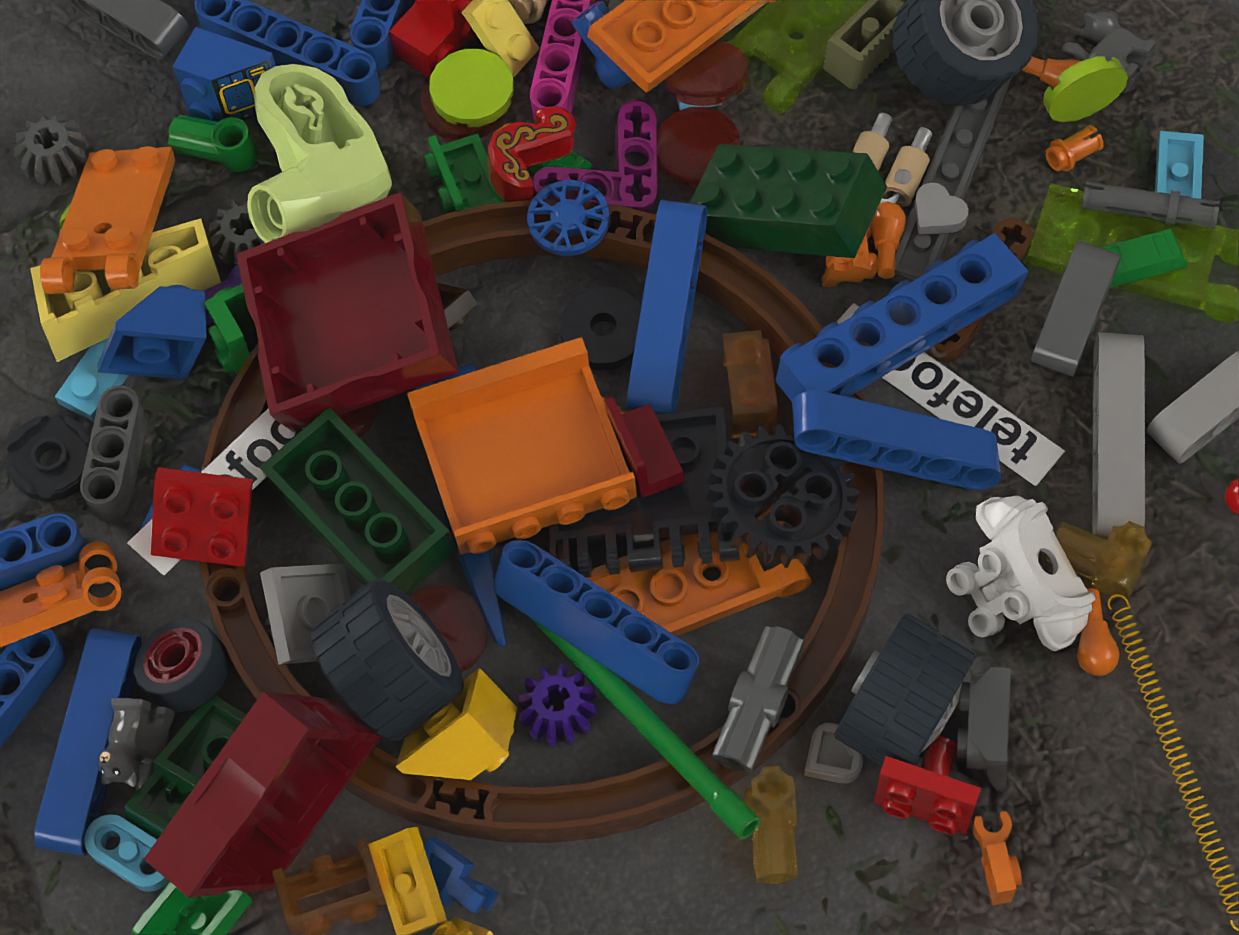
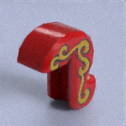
(525, 145)

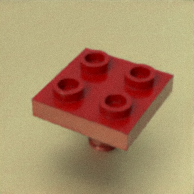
(201, 516)
(927, 790)

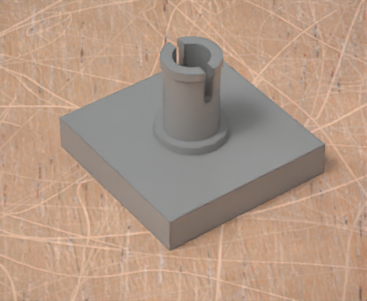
(297, 601)

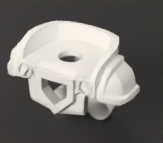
(1013, 580)

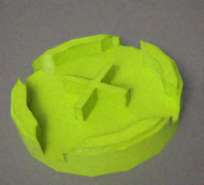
(471, 87)
(1085, 89)

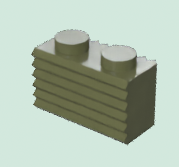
(862, 42)

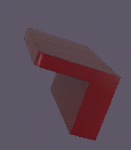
(645, 448)

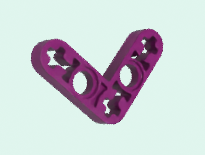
(618, 184)

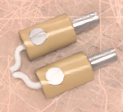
(908, 165)

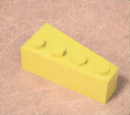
(89, 312)

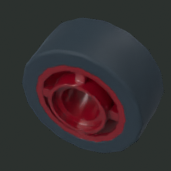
(181, 665)

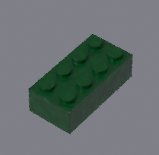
(790, 199)
(358, 505)

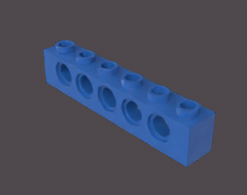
(996, 280)

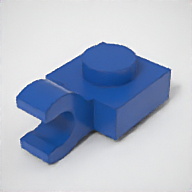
(452, 880)

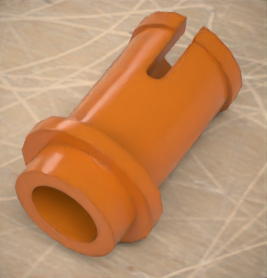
(1064, 153)

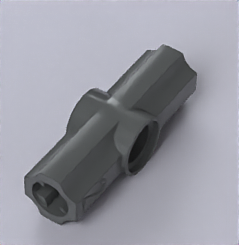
(758, 699)

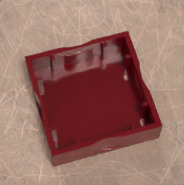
(347, 312)
(262, 795)

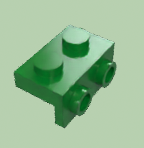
(462, 173)
(230, 327)
(179, 915)

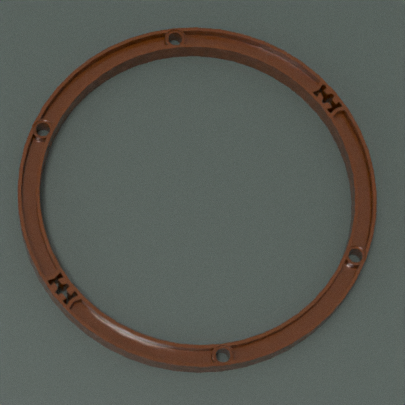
(655, 790)

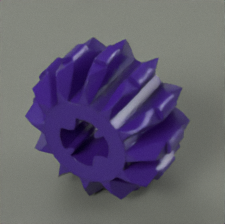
(541, 715)

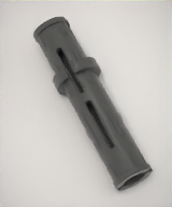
(1154, 205)

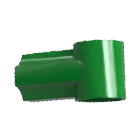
(214, 141)

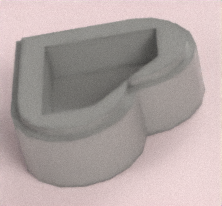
(938, 211)
(830, 758)

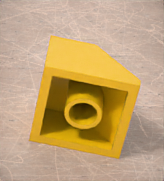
(464, 735)

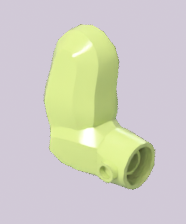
(323, 153)

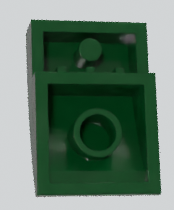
(182, 765)

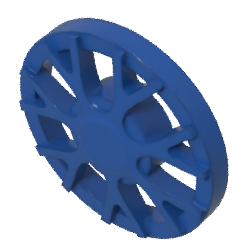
(568, 217)

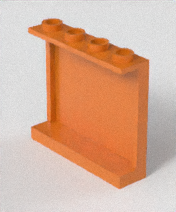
(521, 446)

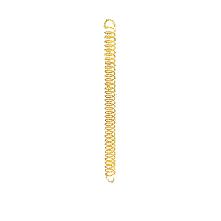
(1175, 758)

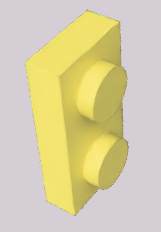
(501, 31)

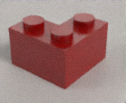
(430, 33)

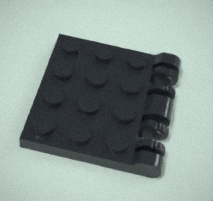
(673, 512)

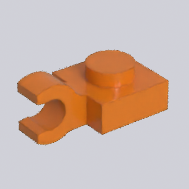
(1000, 869)

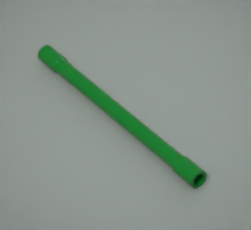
(722, 800)

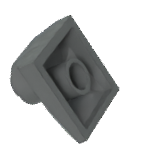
(988, 724)

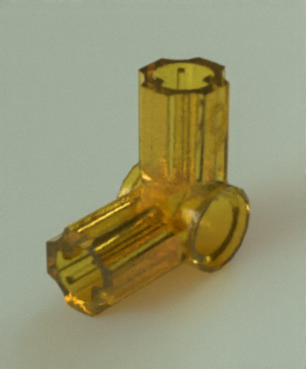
(1109, 563)
(774, 841)

